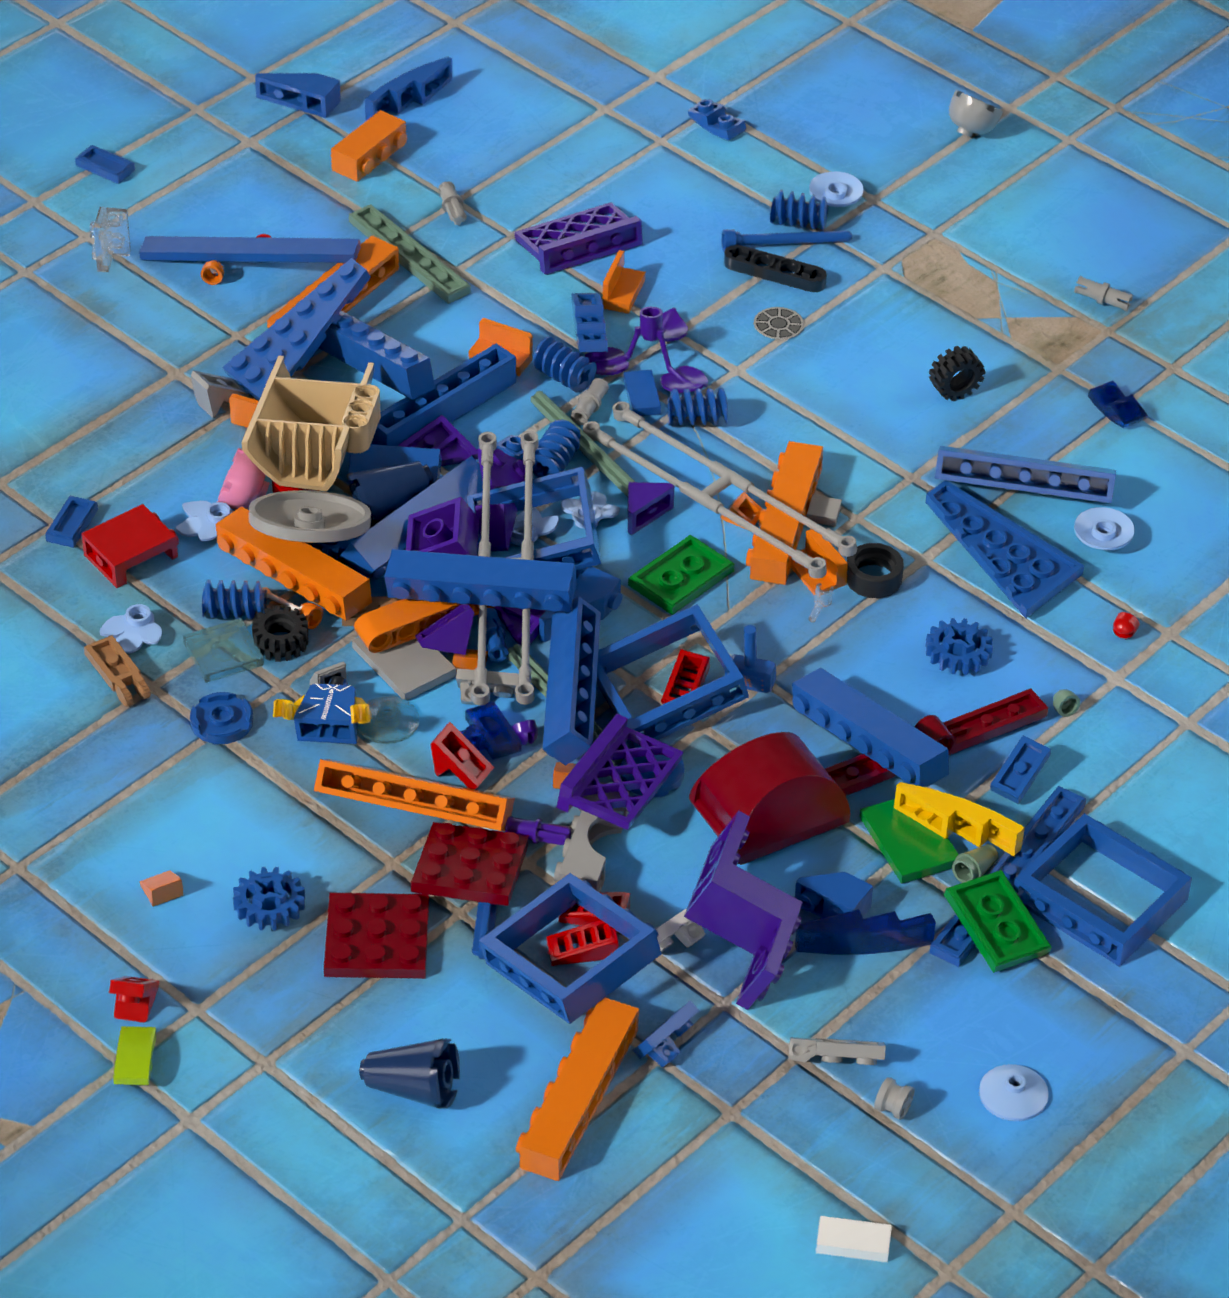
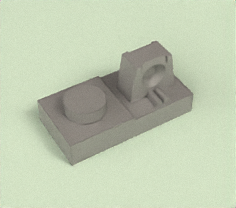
(500, 683)

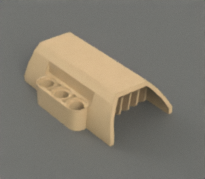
(309, 426)

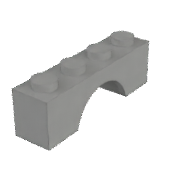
(578, 853)

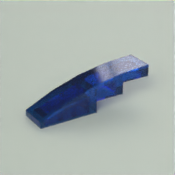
(854, 935)

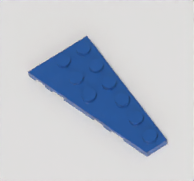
(298, 331)
(1013, 557)

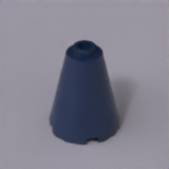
(389, 487)
(415, 1072)

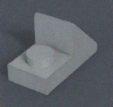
(213, 390)

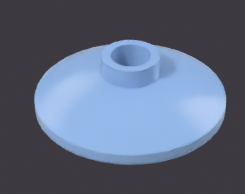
(838, 187)
(1104, 528)
(1013, 1092)

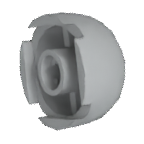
(972, 114)

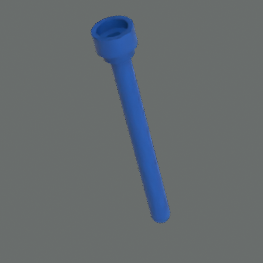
(730, 237)

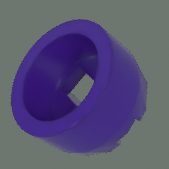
(526, 731)

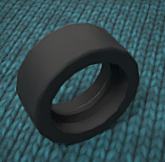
(875, 586)

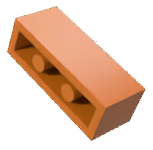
(368, 145)

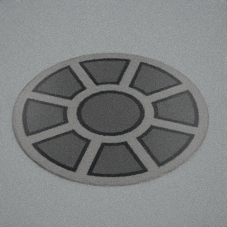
(778, 323)

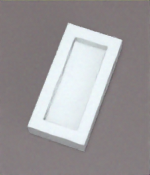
(853, 1239)

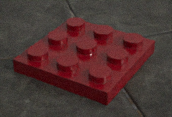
(470, 863)
(376, 935)

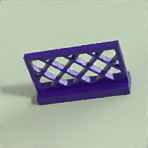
(577, 248)
(598, 763)

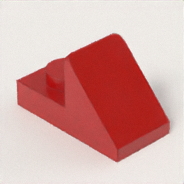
(456, 752)
(133, 997)

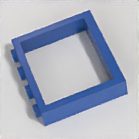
(550, 489)
(688, 707)
(1080, 922)
(595, 984)

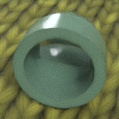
(1066, 702)

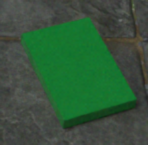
(681, 574)
(906, 844)
(997, 921)

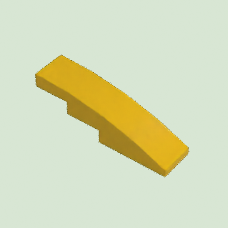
(950, 814)

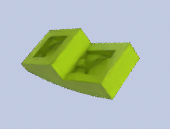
(134, 1055)

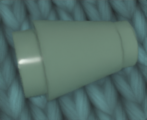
(974, 863)

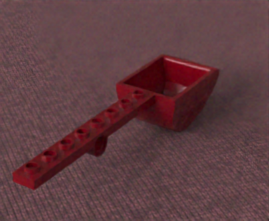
(797, 798)

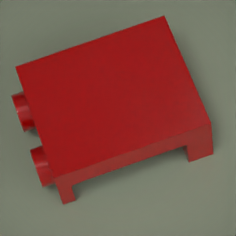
(127, 542)

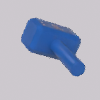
(757, 673)

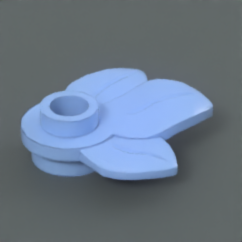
(601, 509)
(202, 519)
(540, 526)
(133, 628)

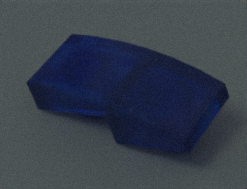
(1115, 405)

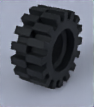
(960, 360)
(280, 621)

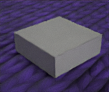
(824, 510)

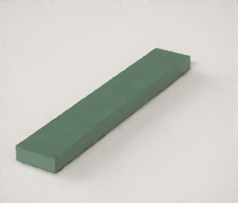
(411, 254)

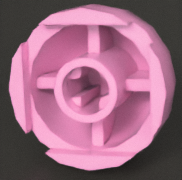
(242, 483)

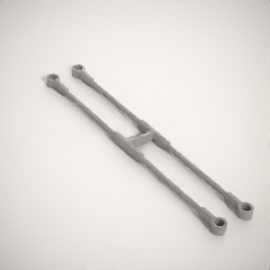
(487, 445)
(815, 566)

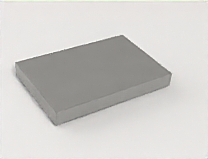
(408, 667)

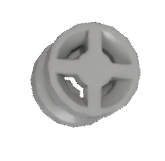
(894, 1098)

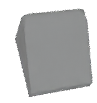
(324, 675)

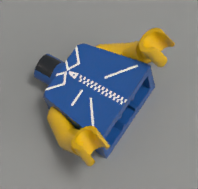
(326, 712)

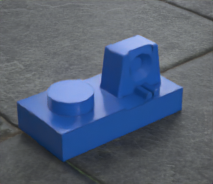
(1020, 769)
(659, 1043)

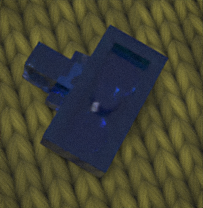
(491, 731)

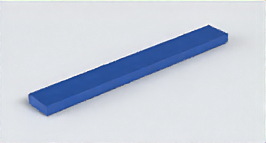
(249, 249)
(1042, 830)

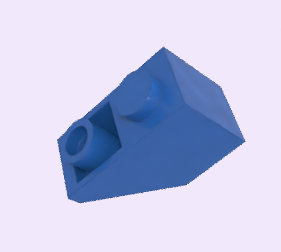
(833, 894)

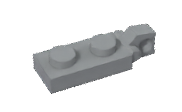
(834, 1049)

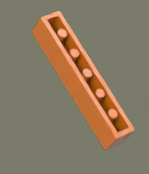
(375, 255)
(794, 487)
(295, 566)
(413, 794)
(578, 1088)

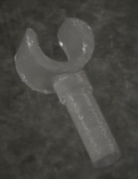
(821, 600)

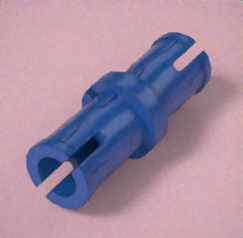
(495, 637)

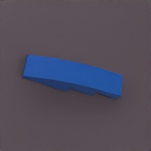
(411, 86)
(589, 322)

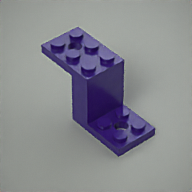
(744, 911)

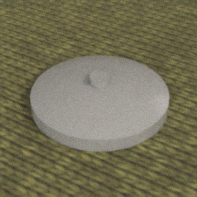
(309, 516)

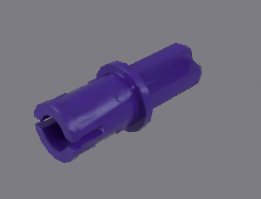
(538, 830)

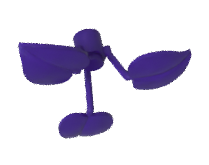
(654, 326)

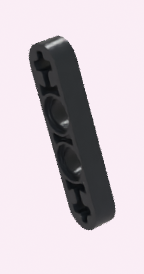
(744, 261)

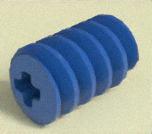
(799, 210)
(564, 365)
(697, 406)
(556, 448)
(233, 600)

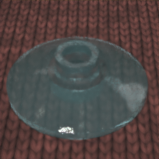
(391, 720)

